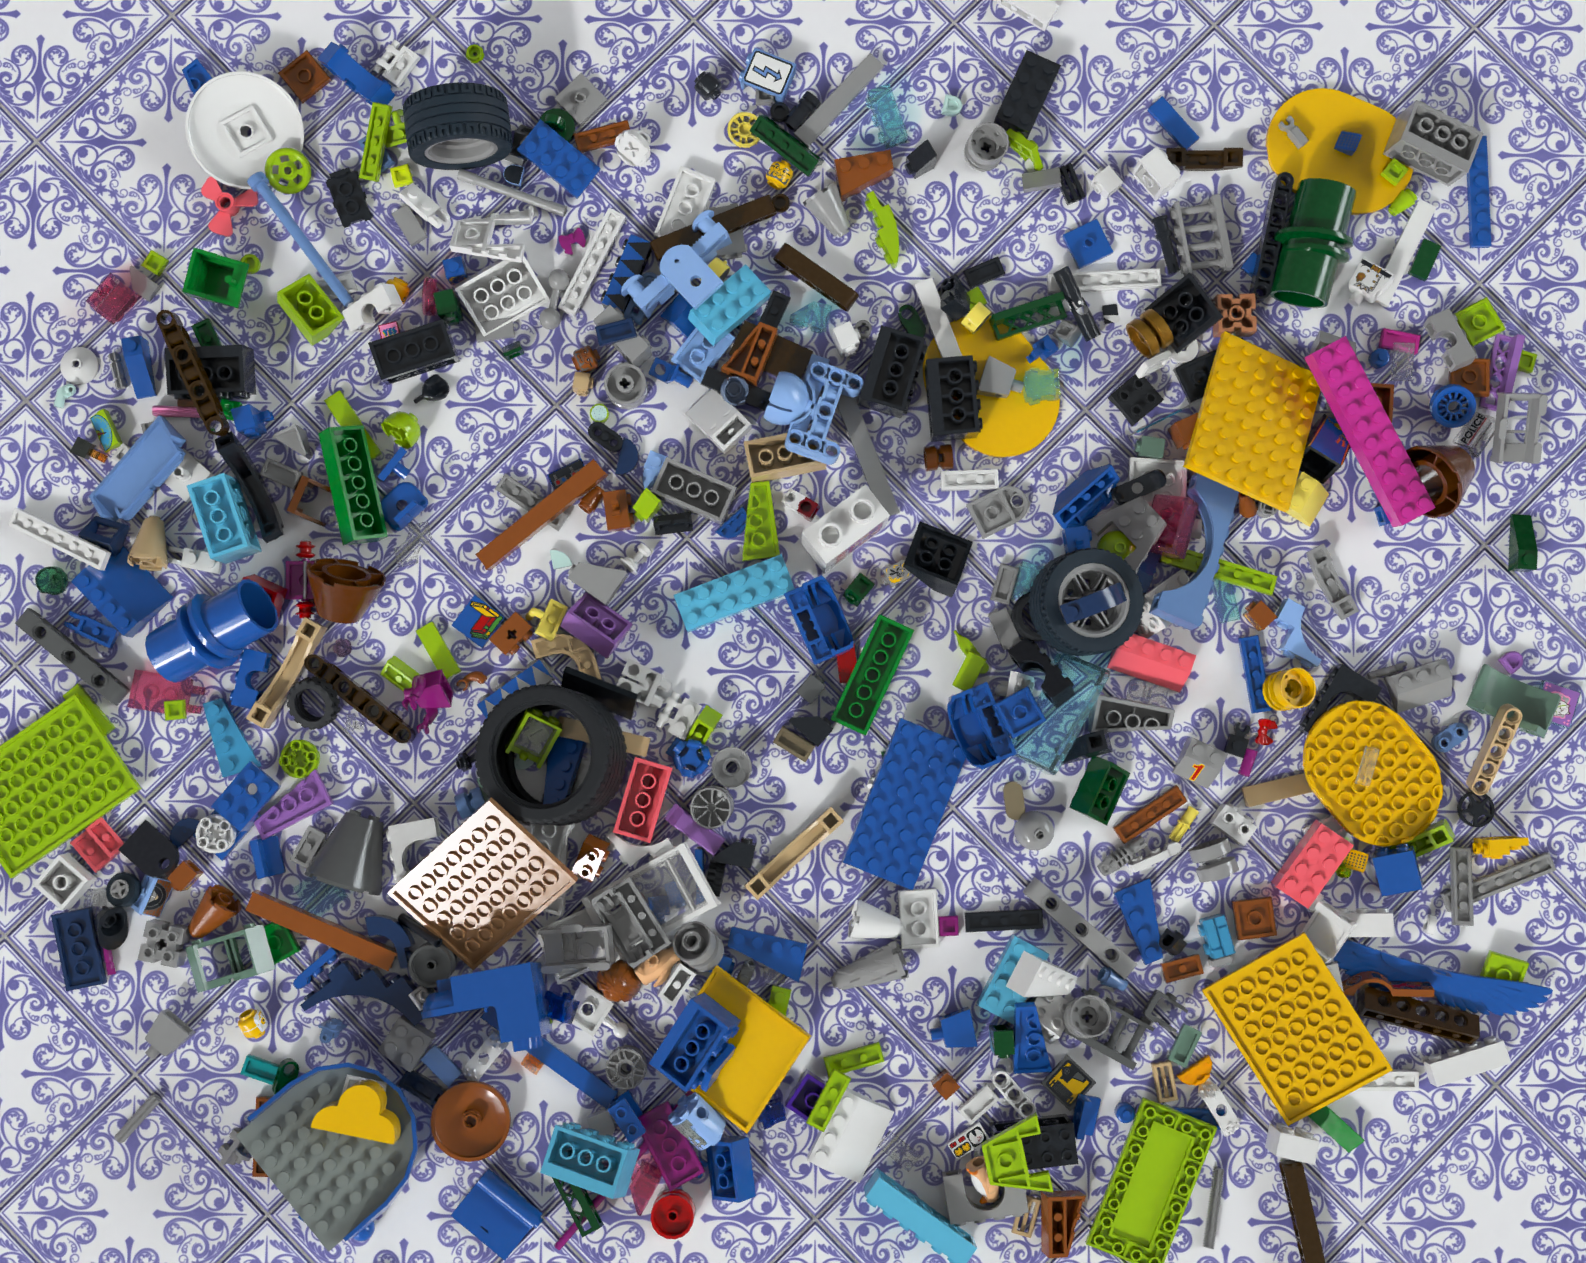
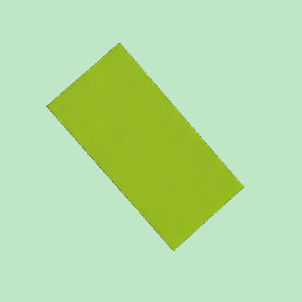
(1151, 1184)

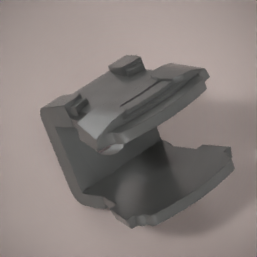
(1152, 1003)

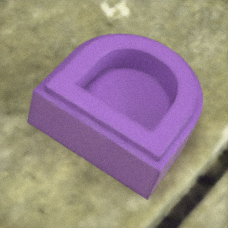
(1511, 661)

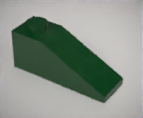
(1522, 544)

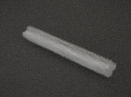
(1214, 1207)

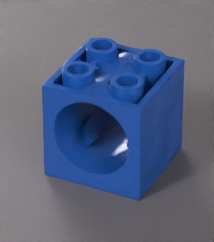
(1397, 870)

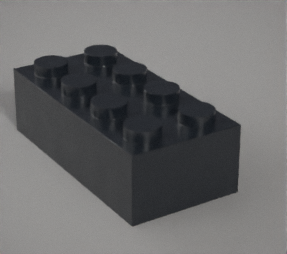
(1027, 93)

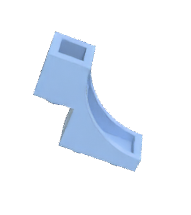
(1293, 645)

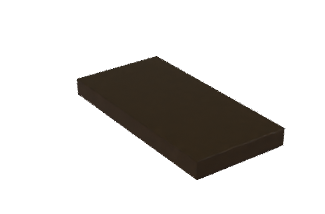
(784, 355)

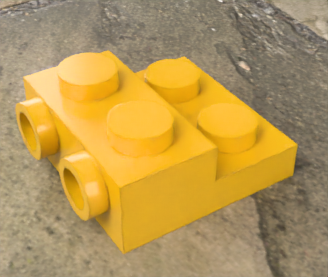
(1498, 846)

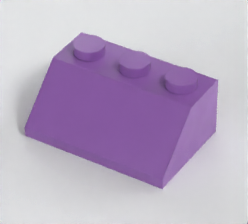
(596, 625)

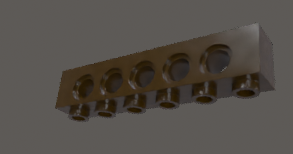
(1432, 1018)

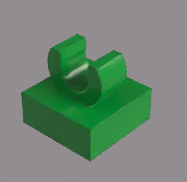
(227, 405)

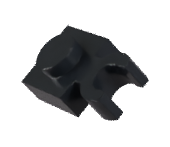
(1237, 744)

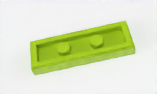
(438, 650)
(102, 720)
(854, 1058)
(828, 1100)

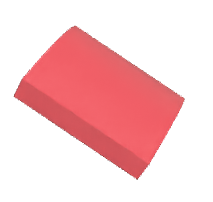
(98, 844)

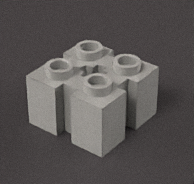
(154, 949)

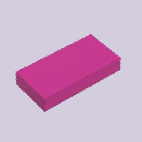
(1390, 336)

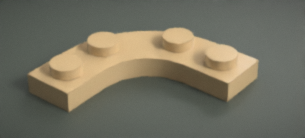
(569, 646)

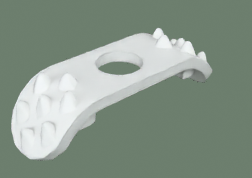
(493, 1047)
(1213, 1097)

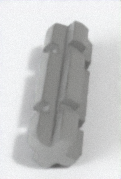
(117, 371)

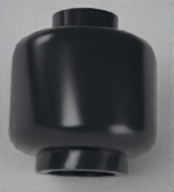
(708, 86)

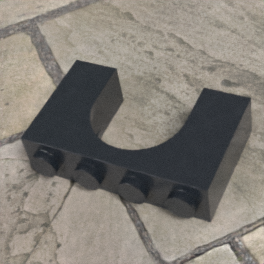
(1340, 680)

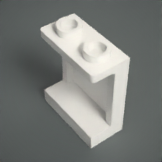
(1328, 930)

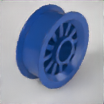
(1465, 417)

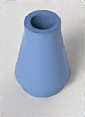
(1110, 978)

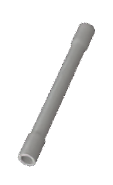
(474, 179)

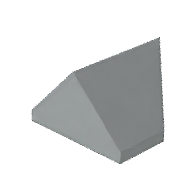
(296, 439)

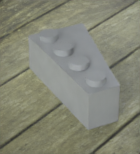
(1128, 715)

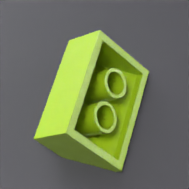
(309, 309)

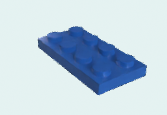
(558, 159)

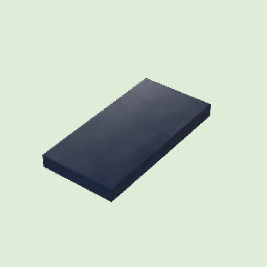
(79, 948)

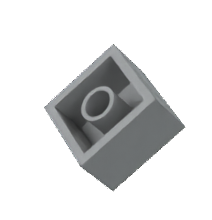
(406, 1043)

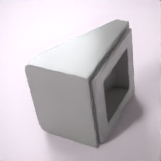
(1067, 333)

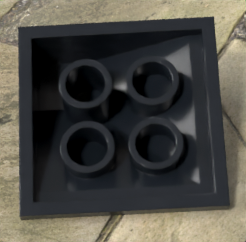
(1187, 311)
(937, 558)

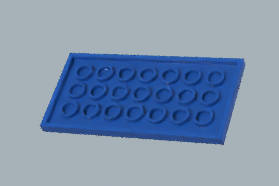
(905, 804)

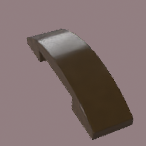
(1206, 159)

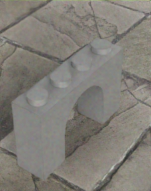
(963, 1210)

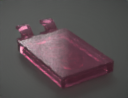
(151, 690)

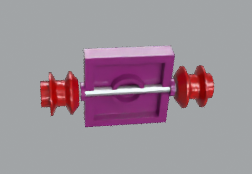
(298, 582)

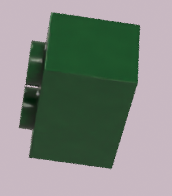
(448, 307)
(1001, 1040)

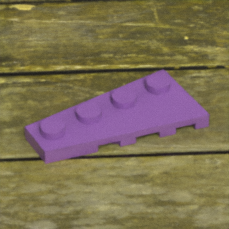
(303, 801)

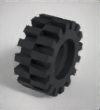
(715, 876)

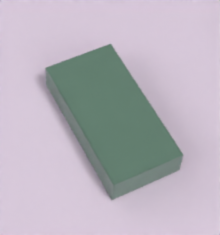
(1184, 1045)

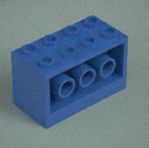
(695, 1042)

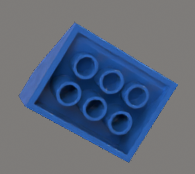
(123, 593)

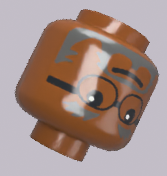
(585, 359)

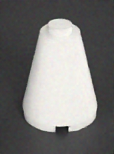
(872, 922)

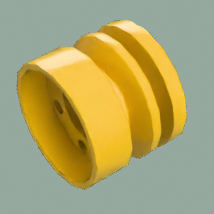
(1289, 689)

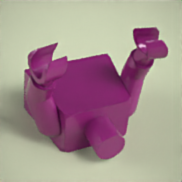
(430, 692)

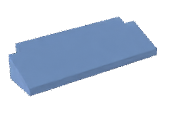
(139, 472)

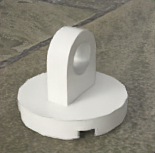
(633, 147)

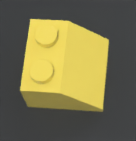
(1307, 499)

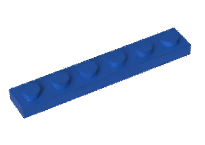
(1479, 199)

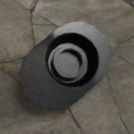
(111, 927)

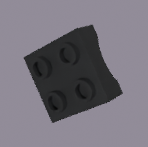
(1135, 399)

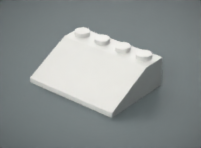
(501, 292)
(850, 1136)

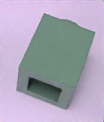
(1150, 447)

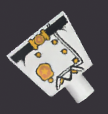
(1369, 282)

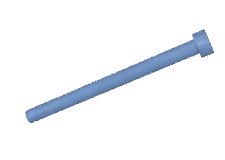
(259, 183)

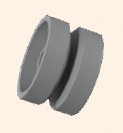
(628, 375)

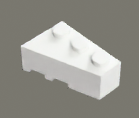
(1371, 922)

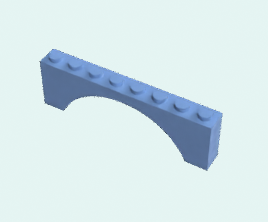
(1216, 507)

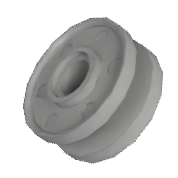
(727, 755)

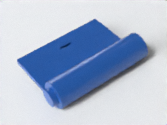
(497, 1214)

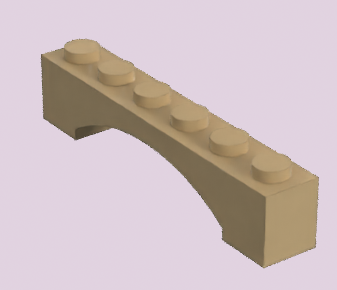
(272, 700)
(793, 853)

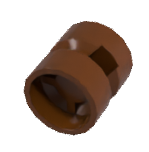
(931, 457)

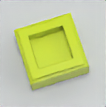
(401, 175)

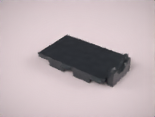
(348, 197)

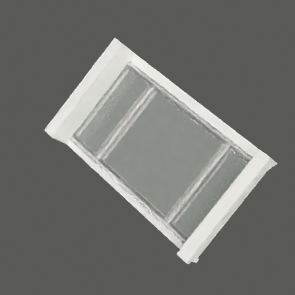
(671, 888)

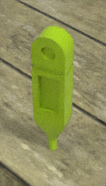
(966, 646)

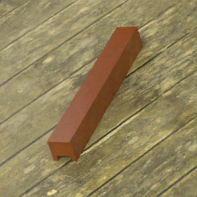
(541, 515)
(321, 930)

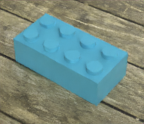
(730, 305)
(995, 995)

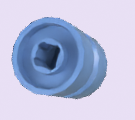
(469, 803)

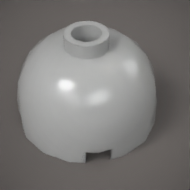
(1034, 830)

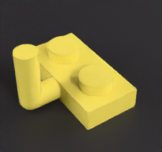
(549, 619)

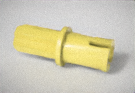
(1183, 824)

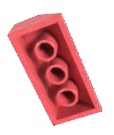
(1152, 662)
(642, 799)

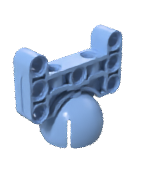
(798, 403)

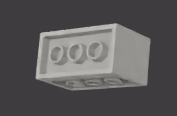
(1433, 143)

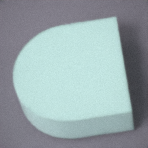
(952, 106)

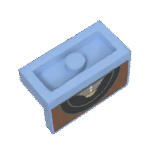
(152, 896)

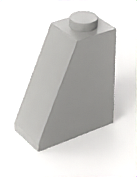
(598, 580)

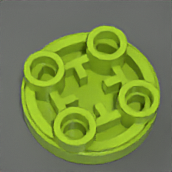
(299, 758)

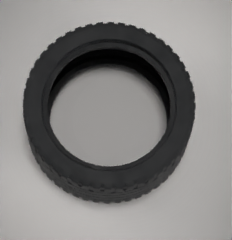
(498, 770)

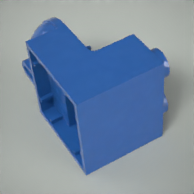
(512, 990)

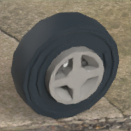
(123, 882)

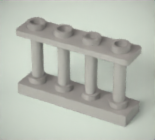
(1220, 242)

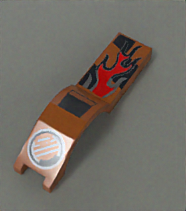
(1396, 988)

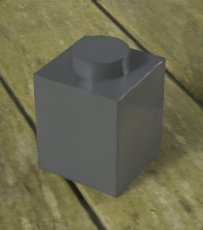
(811, 688)

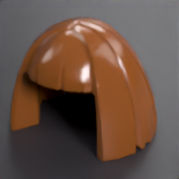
(618, 982)

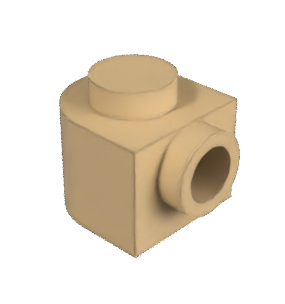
(582, 383)

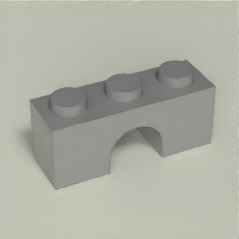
(1445, 326)

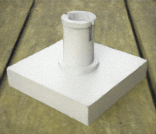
(187, 473)

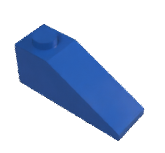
(139, 365)

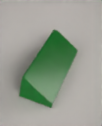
(1336, 1128)

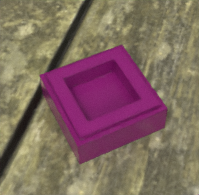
(948, 925)

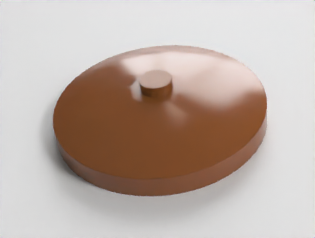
(470, 1121)

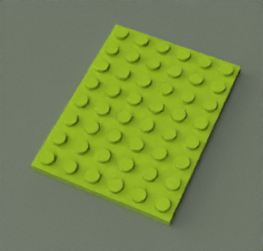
(56, 783)

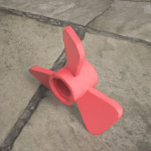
(222, 222)

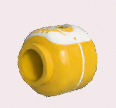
(252, 1023)

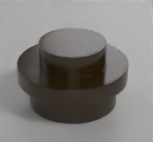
(781, 203)

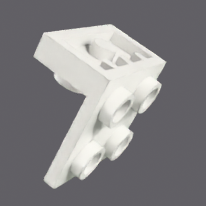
(1050, 1014)

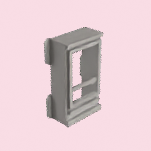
(1530, 450)
(555, 950)

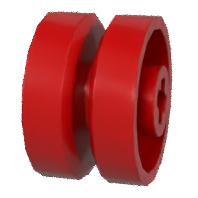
(681, 1221)

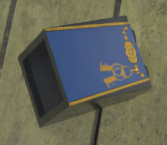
(1324, 449)

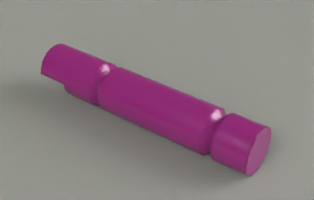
(109, 962)

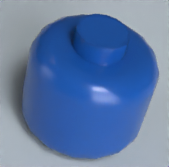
(1379, 358)
(1124, 1112)

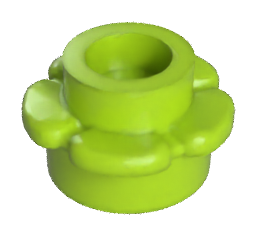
(474, 49)

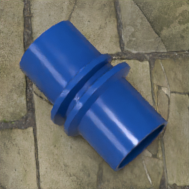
(211, 631)

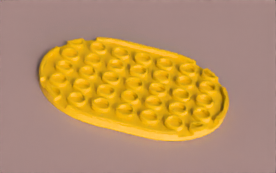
(1321, 118)
(1010, 422)
(1403, 784)

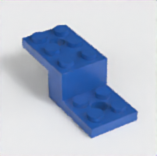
(240, 806)

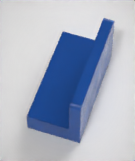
(267, 857)
(1085, 1115)

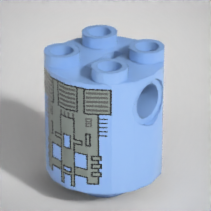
(697, 1121)

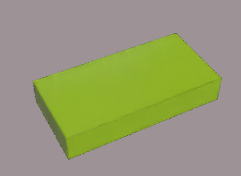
(969, 671)

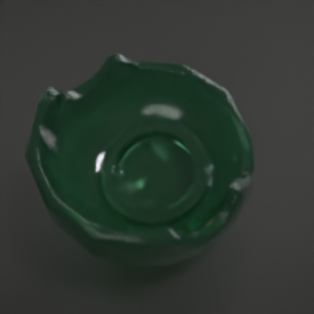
(51, 580)

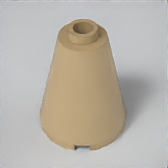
(150, 546)

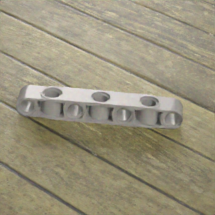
(1089, 936)

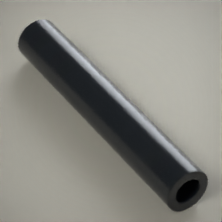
(420, 930)

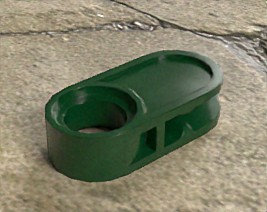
(914, 324)
(281, 1078)

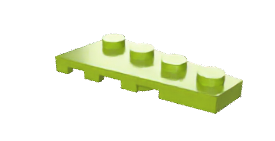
(760, 525)

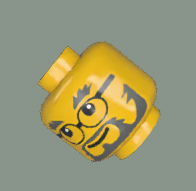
(779, 175)

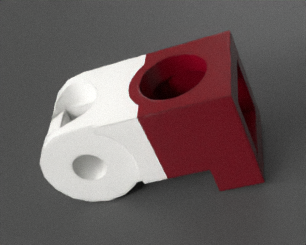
(801, 504)

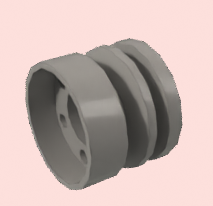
(990, 138)
(1095, 1009)

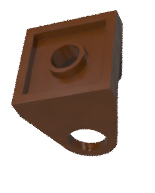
(292, 508)

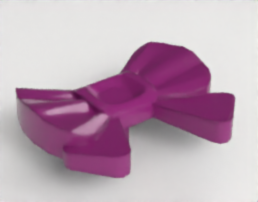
(566, 241)

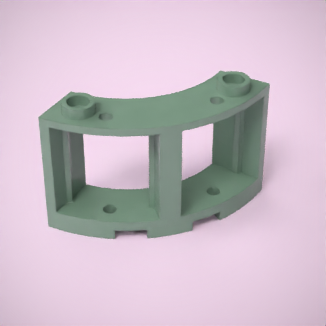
(258, 949)

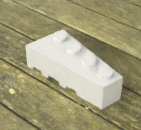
(1040, 978)

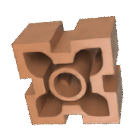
(1242, 306)

